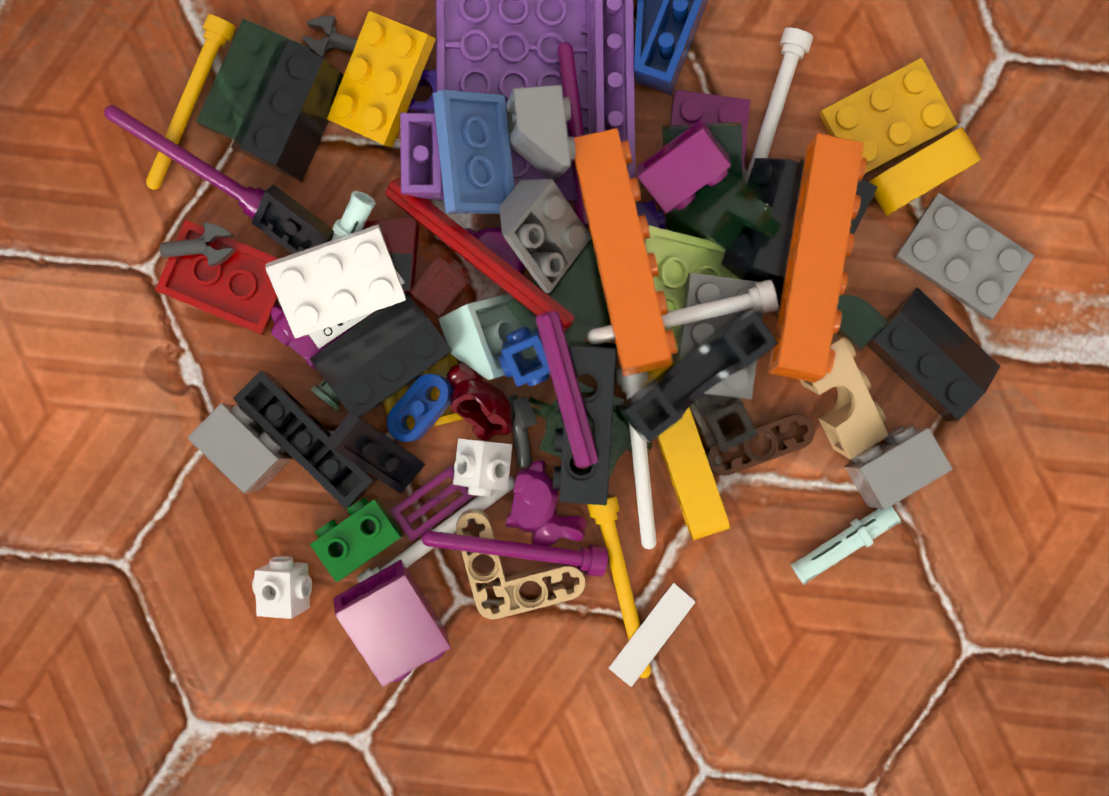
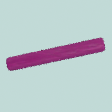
(567, 389)

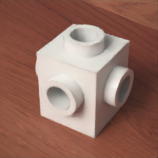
(482, 466)
(282, 588)

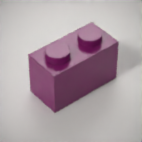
(684, 167)

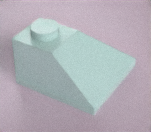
(478, 333)

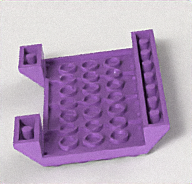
(514, 46)

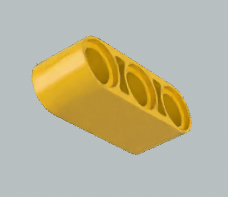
(924, 170)

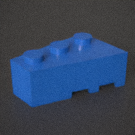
(663, 40)

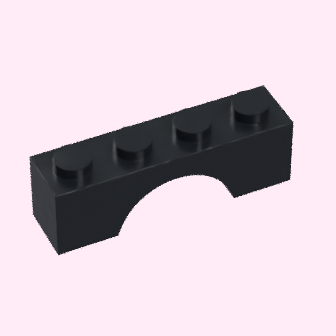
(678, 387)

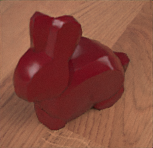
(479, 403)

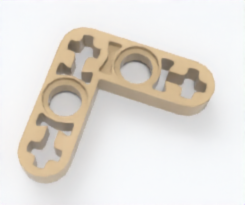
(509, 586)

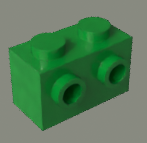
(356, 539)

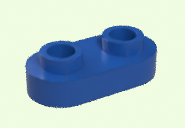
(420, 405)

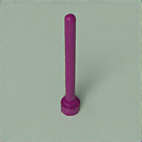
(575, 125)
(248, 197)
(591, 559)

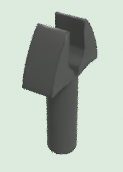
(334, 39)
(200, 246)
(521, 418)

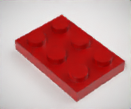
(233, 290)

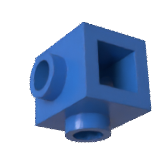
(516, 365)

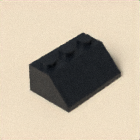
(289, 110)
(753, 253)
(381, 356)
(934, 356)

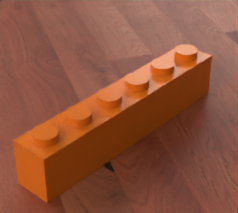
(621, 253)
(817, 258)

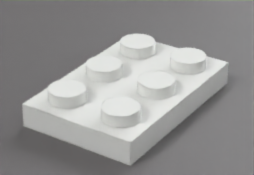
(336, 281)

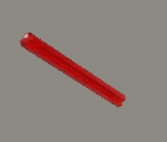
(478, 254)

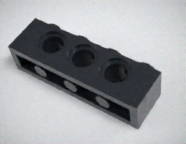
(303, 438)
(589, 484)

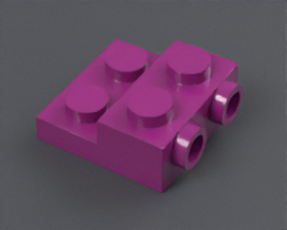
(693, 106)

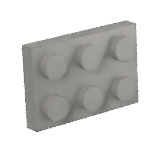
(964, 256)
(709, 288)

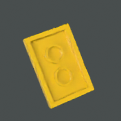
(381, 78)
(891, 115)

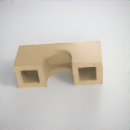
(855, 419)

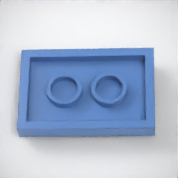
(473, 151)

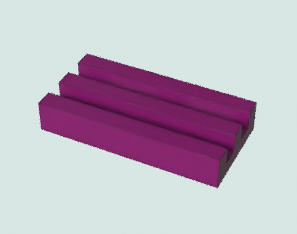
(405, 522)

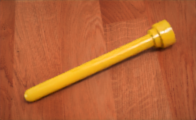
(216, 34)
(606, 516)

